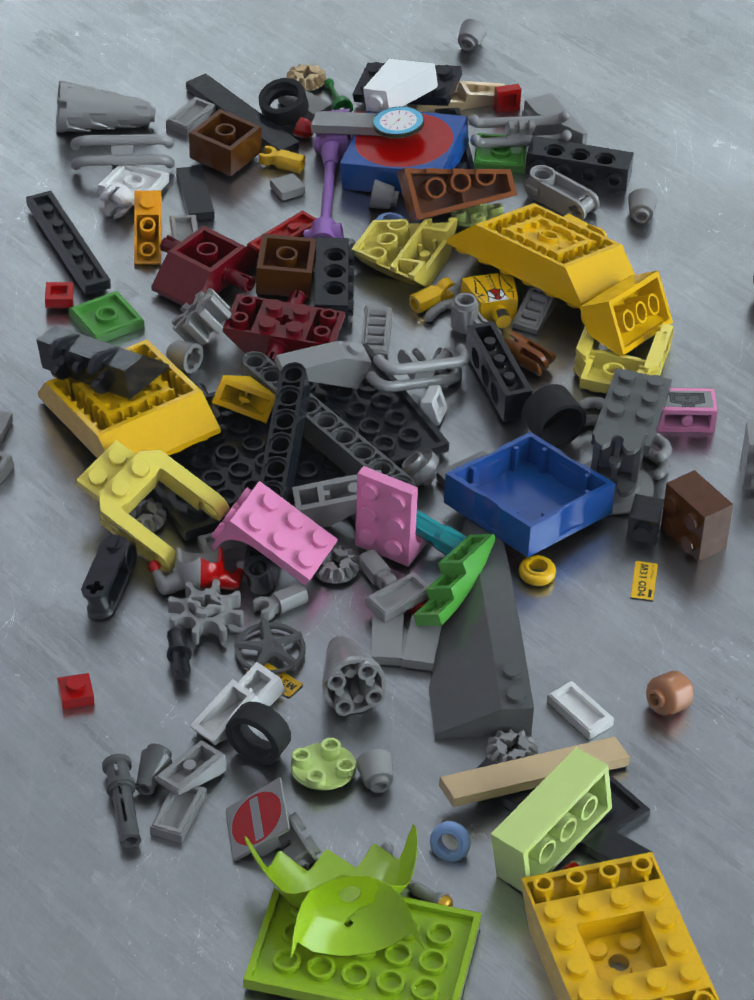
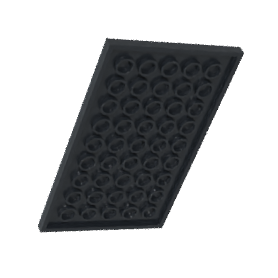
(236, 455)

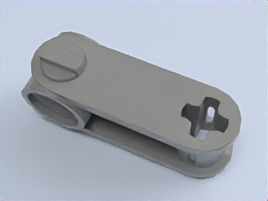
(560, 192)

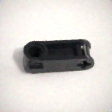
(108, 575)

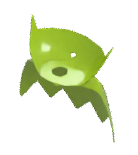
(340, 892)

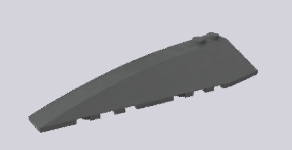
(481, 660)

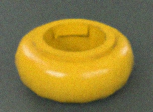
(537, 578)

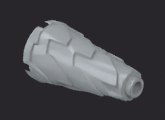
(88, 109)

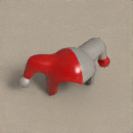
(198, 569)

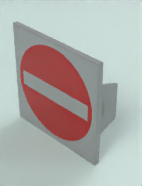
(260, 818)

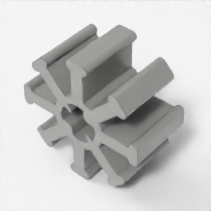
(201, 317)

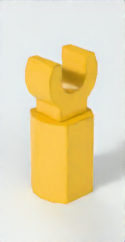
(283, 159)
(431, 295)

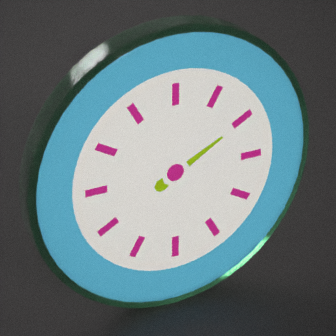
(398, 122)

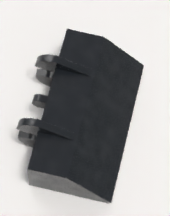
(96, 362)

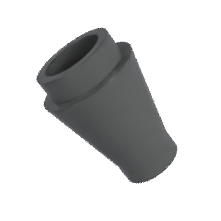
(152, 762)

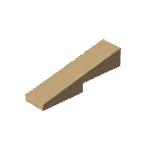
(466, 96)

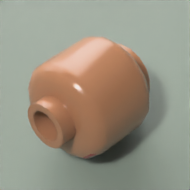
(671, 692)

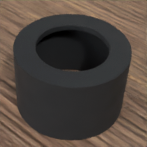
(554, 415)

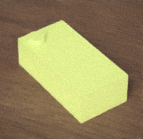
(552, 818)

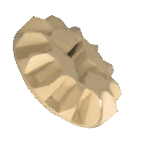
(314, 79)

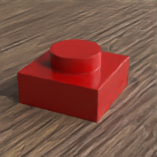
(507, 98)
(59, 295)
(75, 691)

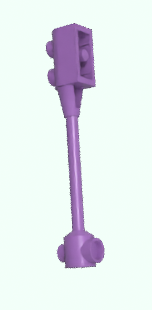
(332, 149)

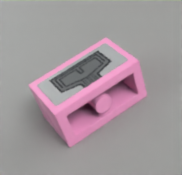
(689, 411)

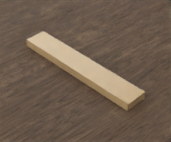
(523, 773)

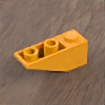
(147, 227)

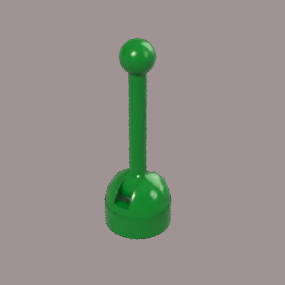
(339, 101)

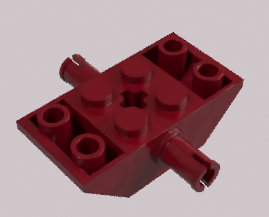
(202, 263)
(280, 326)

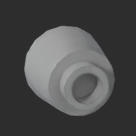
(471, 34)
(383, 196)
(642, 204)
(185, 355)
(376, 769)

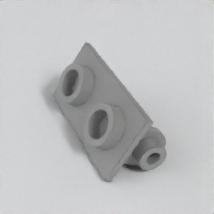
(302, 849)

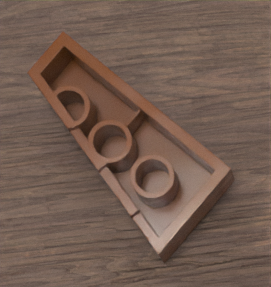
(444, 191)

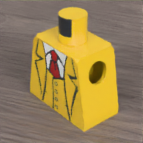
(495, 296)

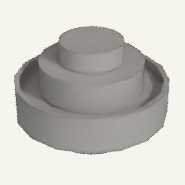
(421, 467)

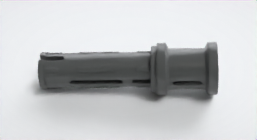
(127, 829)

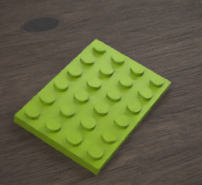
(392, 973)

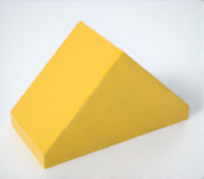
(244, 396)

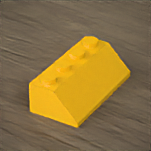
(627, 312)

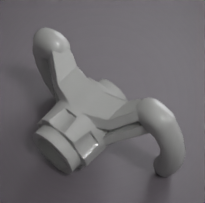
(463, 312)

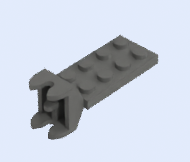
(628, 426)

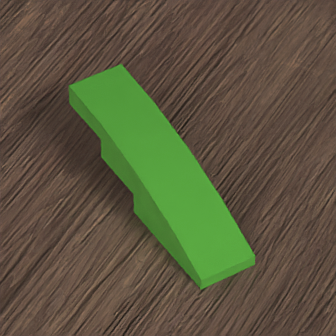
(457, 578)

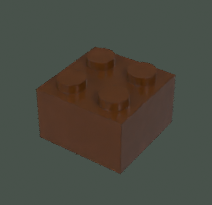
(225, 142)
(285, 265)
(696, 515)

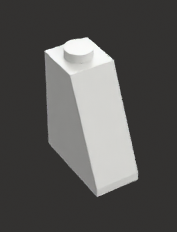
(399, 84)

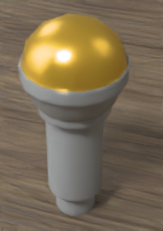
(426, 894)

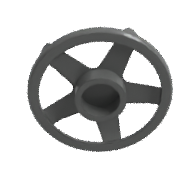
(271, 648)

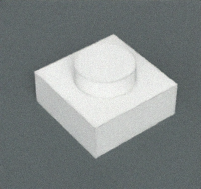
(434, 404)

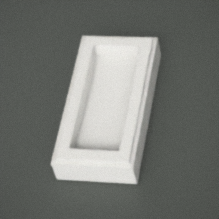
(580, 710)

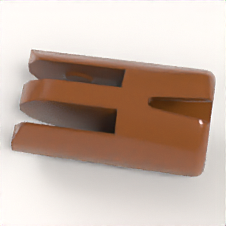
(529, 354)

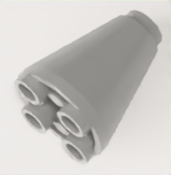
(351, 677)

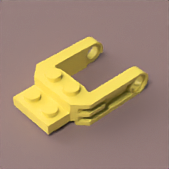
(598, 366)
(124, 479)

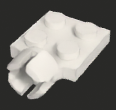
(119, 187)

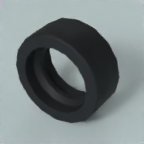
(280, 88)
(266, 721)

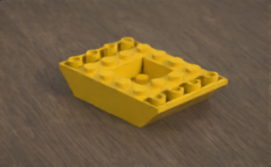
(547, 253)
(162, 416)
(609, 916)

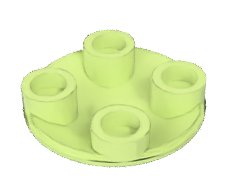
(477, 214)
(323, 765)

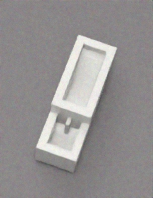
(255, 686)

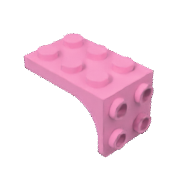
(387, 516)
(276, 531)

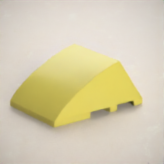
(406, 249)

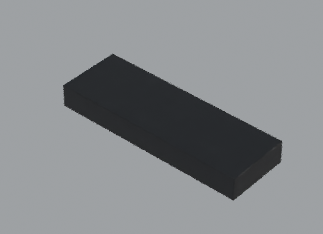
(195, 192)

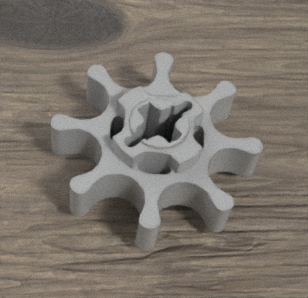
(206, 611)

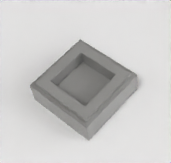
(287, 186)

